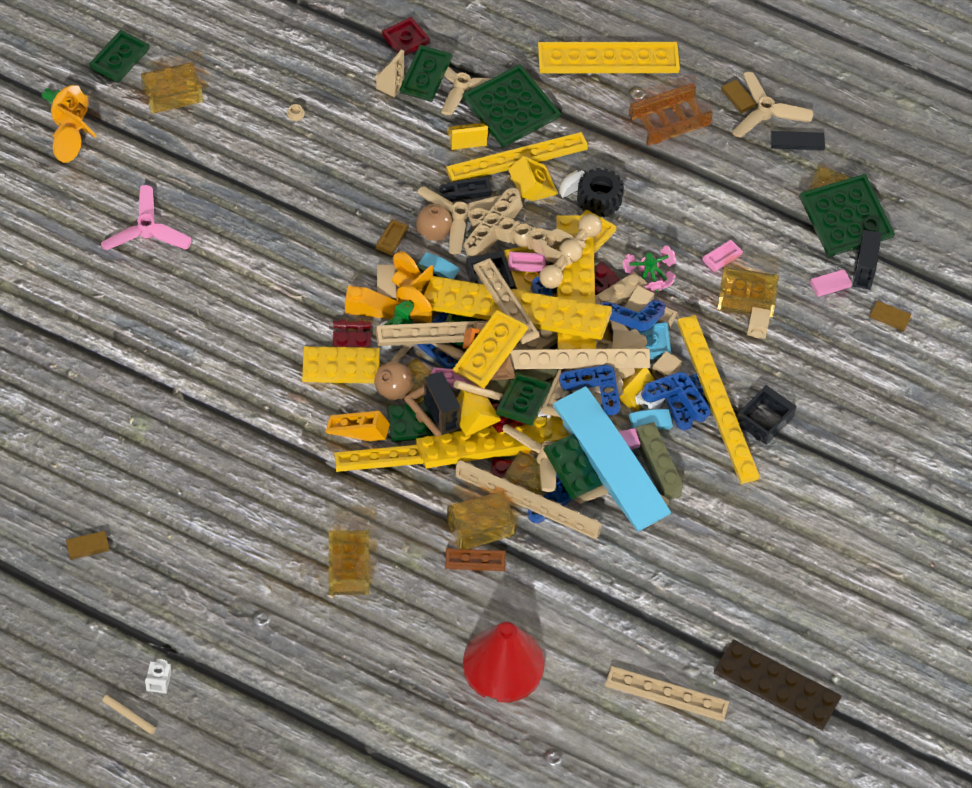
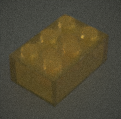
(171, 87)
(747, 289)
(481, 520)
(349, 562)

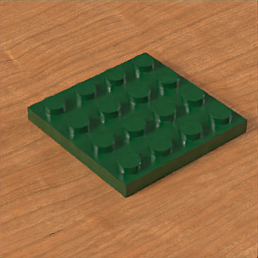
(511, 105)
(843, 212)

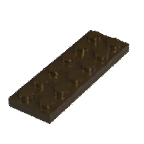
(777, 684)

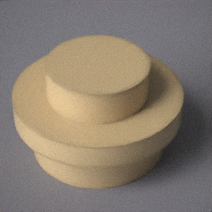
(295, 112)

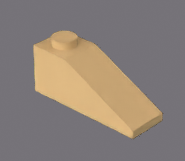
(392, 75)

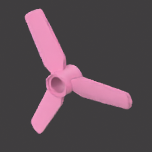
(146, 227)

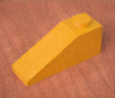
(368, 303)
(361, 426)

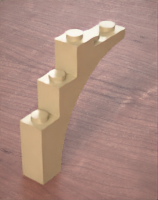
(622, 339)

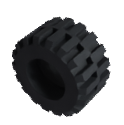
(600, 181)

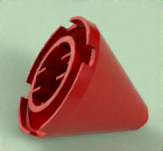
(503, 663)

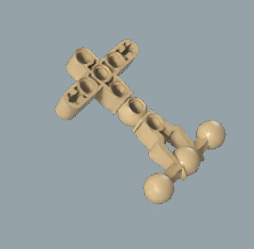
(500, 225)

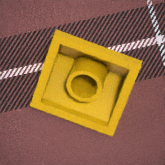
(468, 135)
(633, 385)
(475, 412)

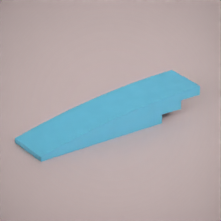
(612, 459)

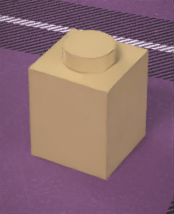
(759, 322)
(666, 366)

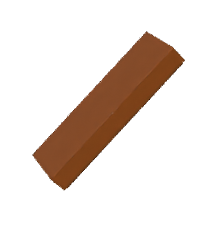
(475, 559)

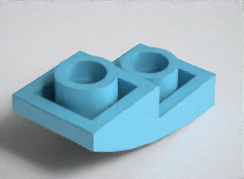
(440, 266)
(660, 417)

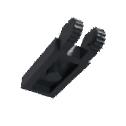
(466, 189)

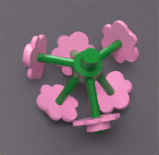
(650, 266)

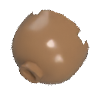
(434, 222)
(393, 380)

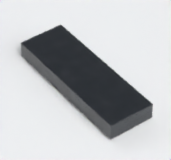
(797, 140)

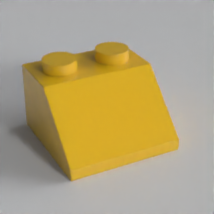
(532, 179)

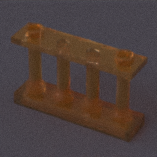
(671, 99)

